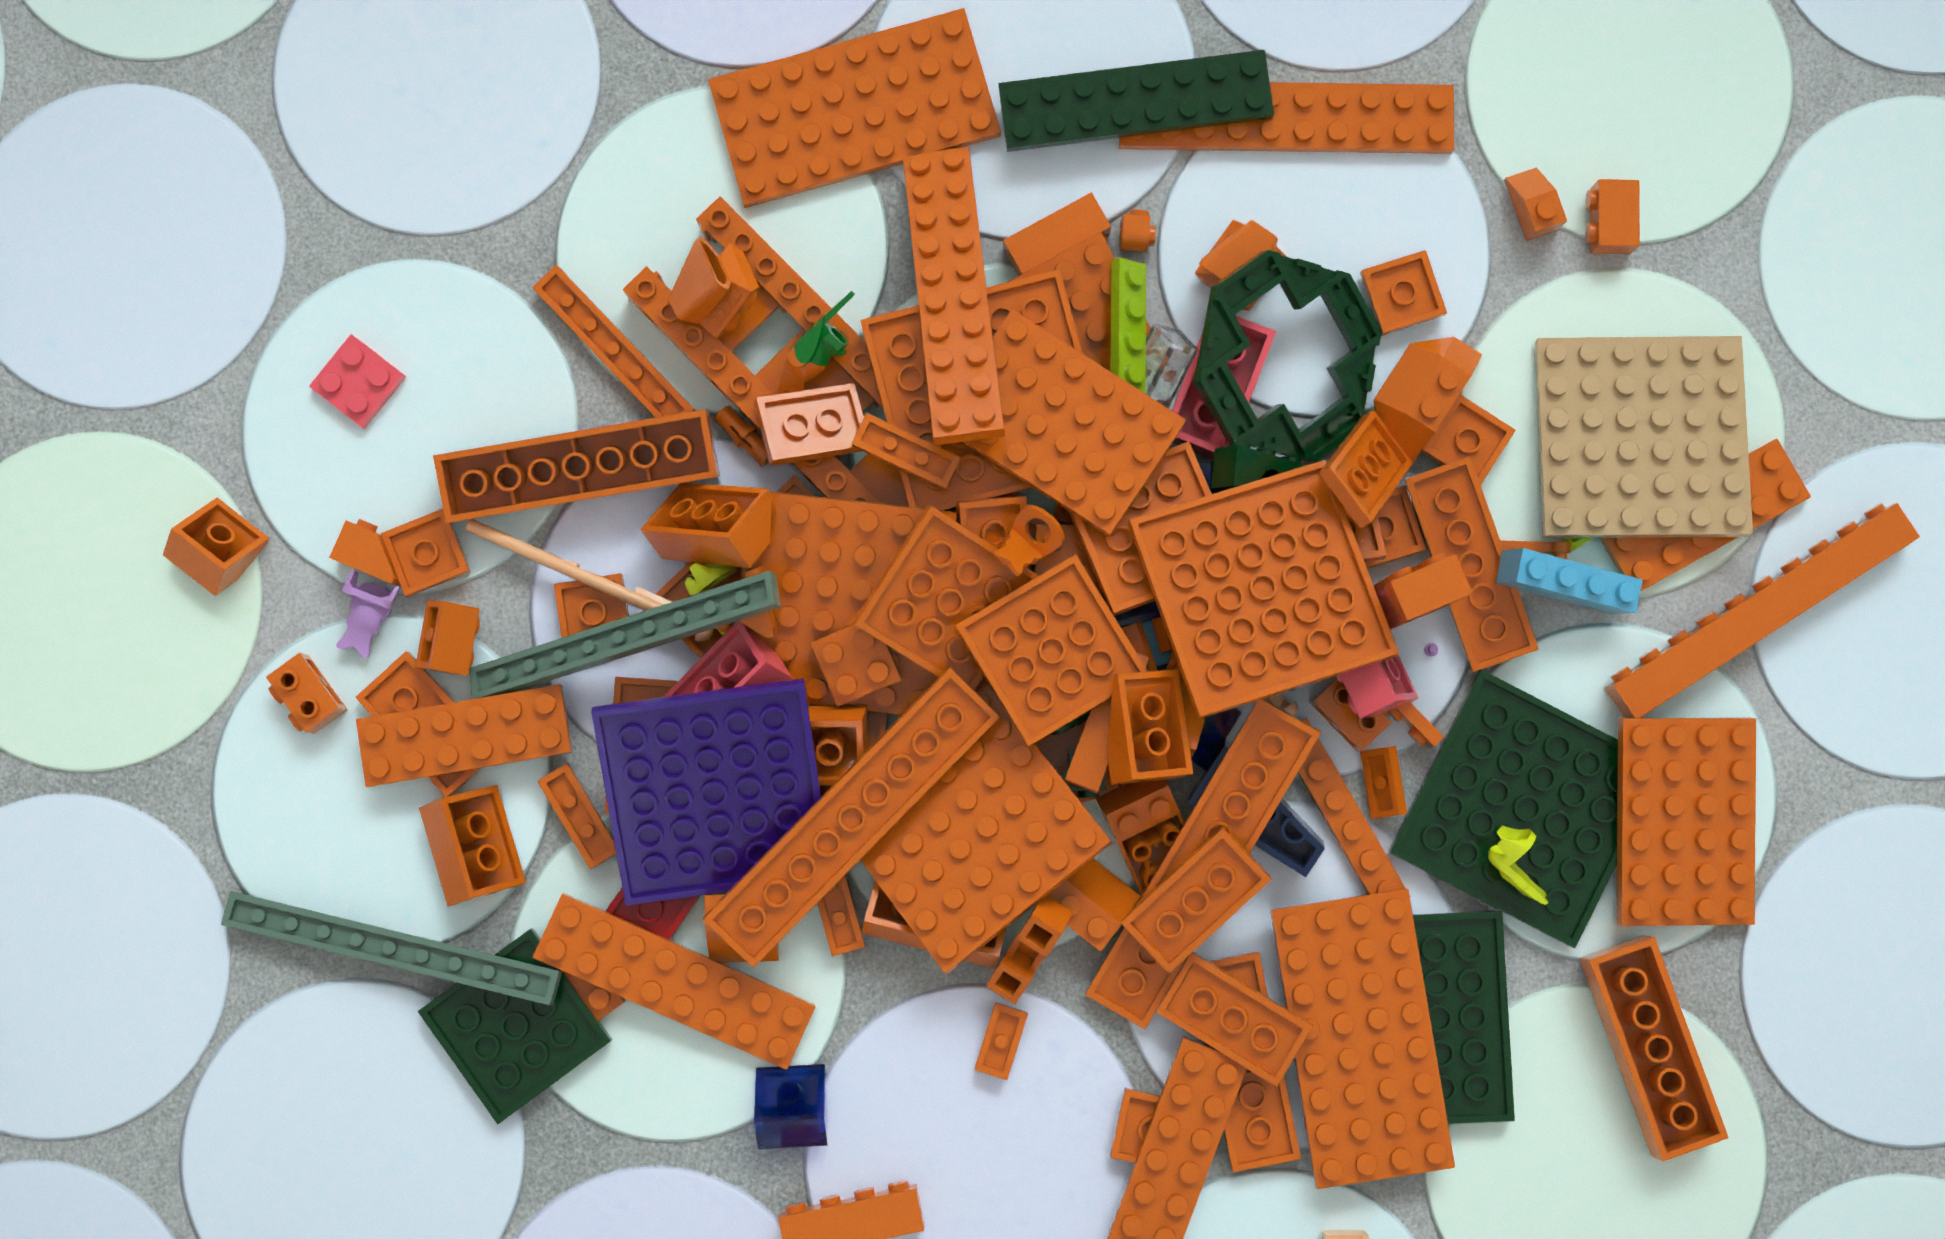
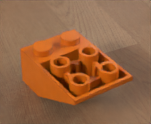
(1143, 825)

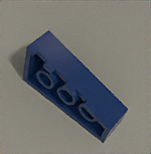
(1286, 833)

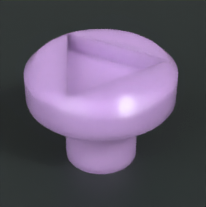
(1431, 649)

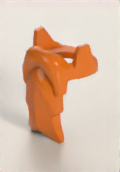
(1020, 548)

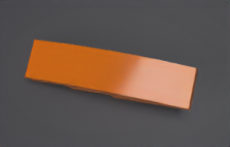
(1090, 757)

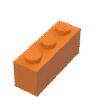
(1056, 233)

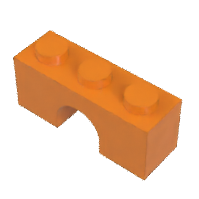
(1029, 948)

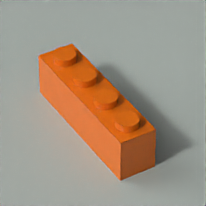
(859, 1217)

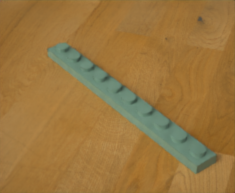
(626, 636)
(392, 948)

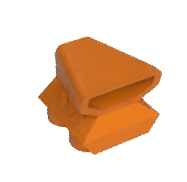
(1233, 249)
(714, 288)

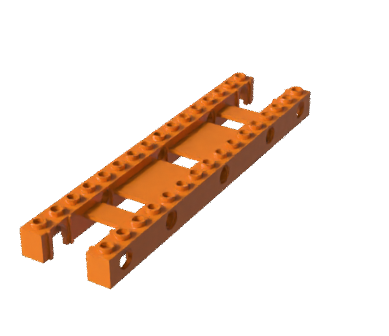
(783, 289)

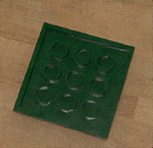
(511, 1044)

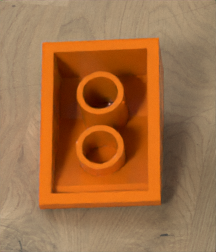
(1147, 728)

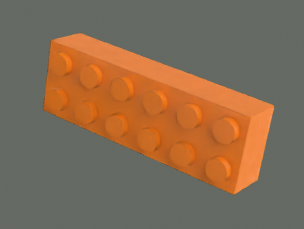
(1653, 1048)

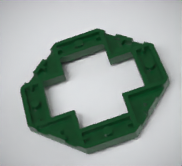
(1225, 339)

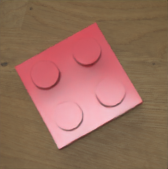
(357, 381)

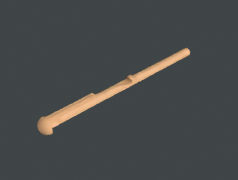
(641, 598)

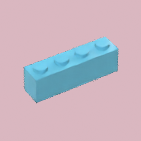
(1569, 581)

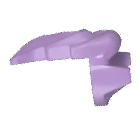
(369, 607)

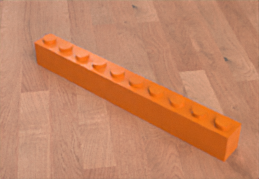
(1762, 611)

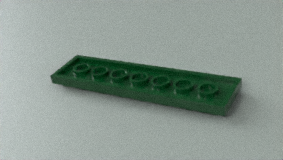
(1135, 100)

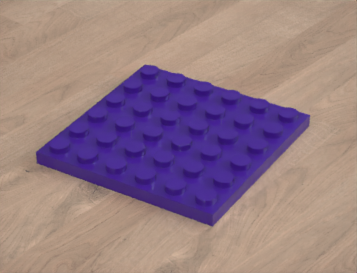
(704, 784)

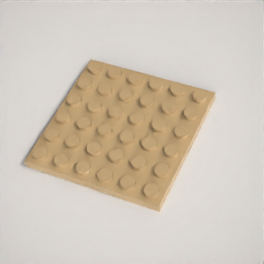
(1643, 437)

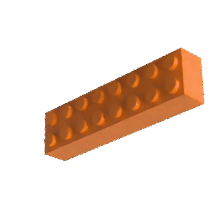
(576, 465)

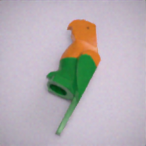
(813, 351)

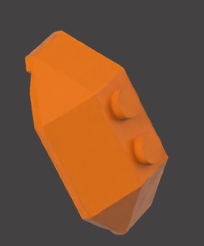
(1424, 390)

